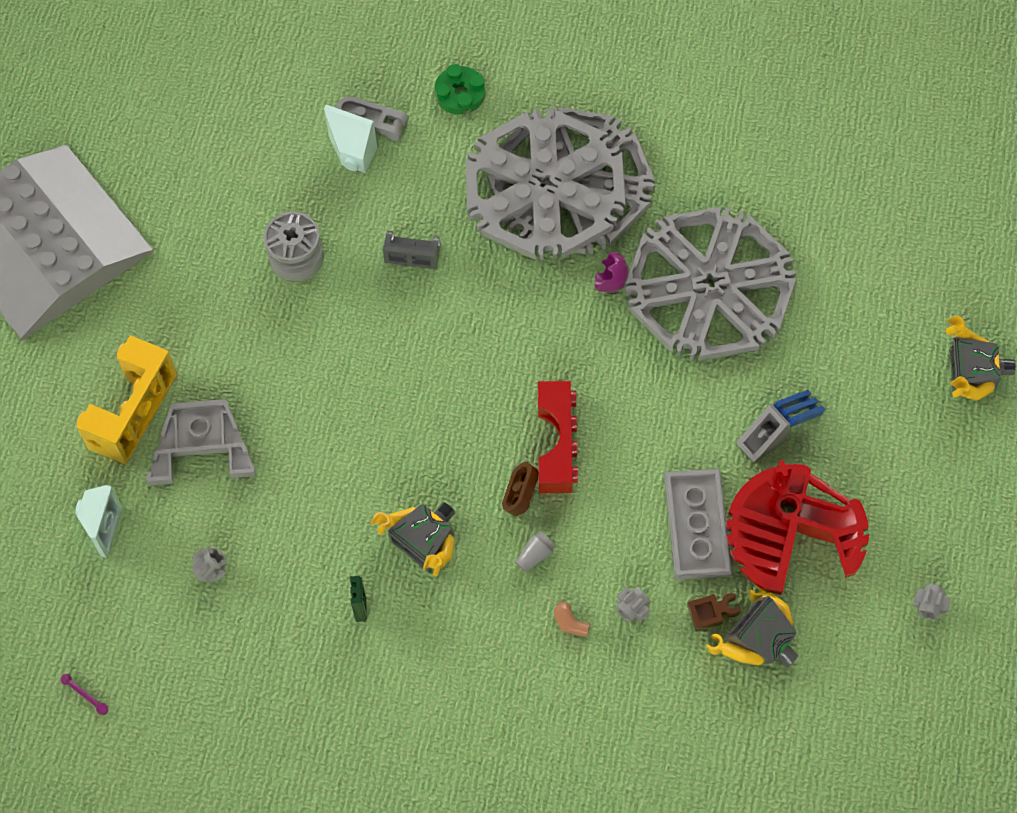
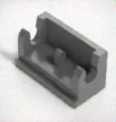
(411, 251)

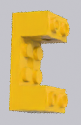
(152, 375)

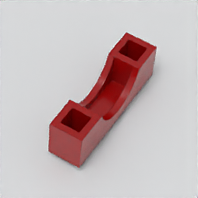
(556, 466)

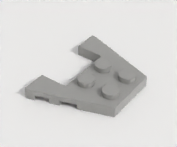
(198, 430)

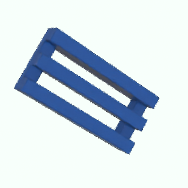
(796, 400)

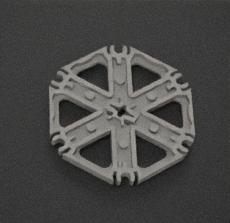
(599, 181)
(527, 188)
(728, 278)

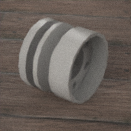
(293, 246)

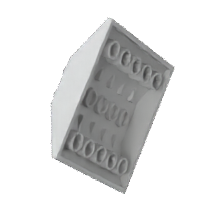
(58, 238)

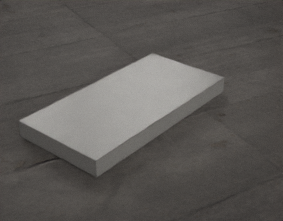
(697, 524)

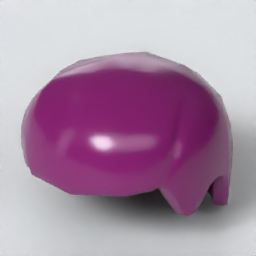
(615, 274)

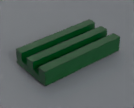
(358, 599)

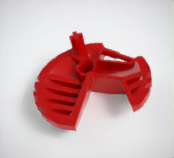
(766, 533)

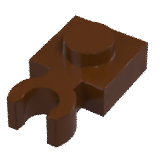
(708, 612)

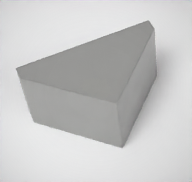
(764, 434)

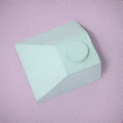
(351, 137)
(99, 516)

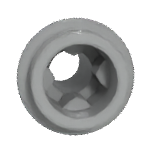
(536, 550)

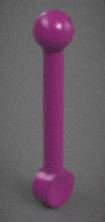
(101, 708)

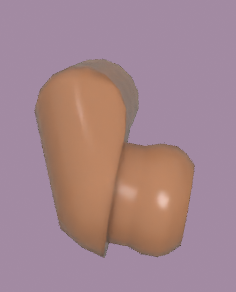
(567, 622)

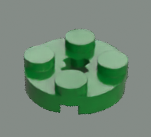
(455, 77)

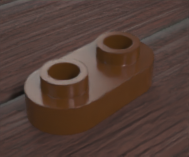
(520, 489)

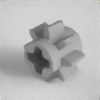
(209, 564)
(931, 602)
(632, 604)

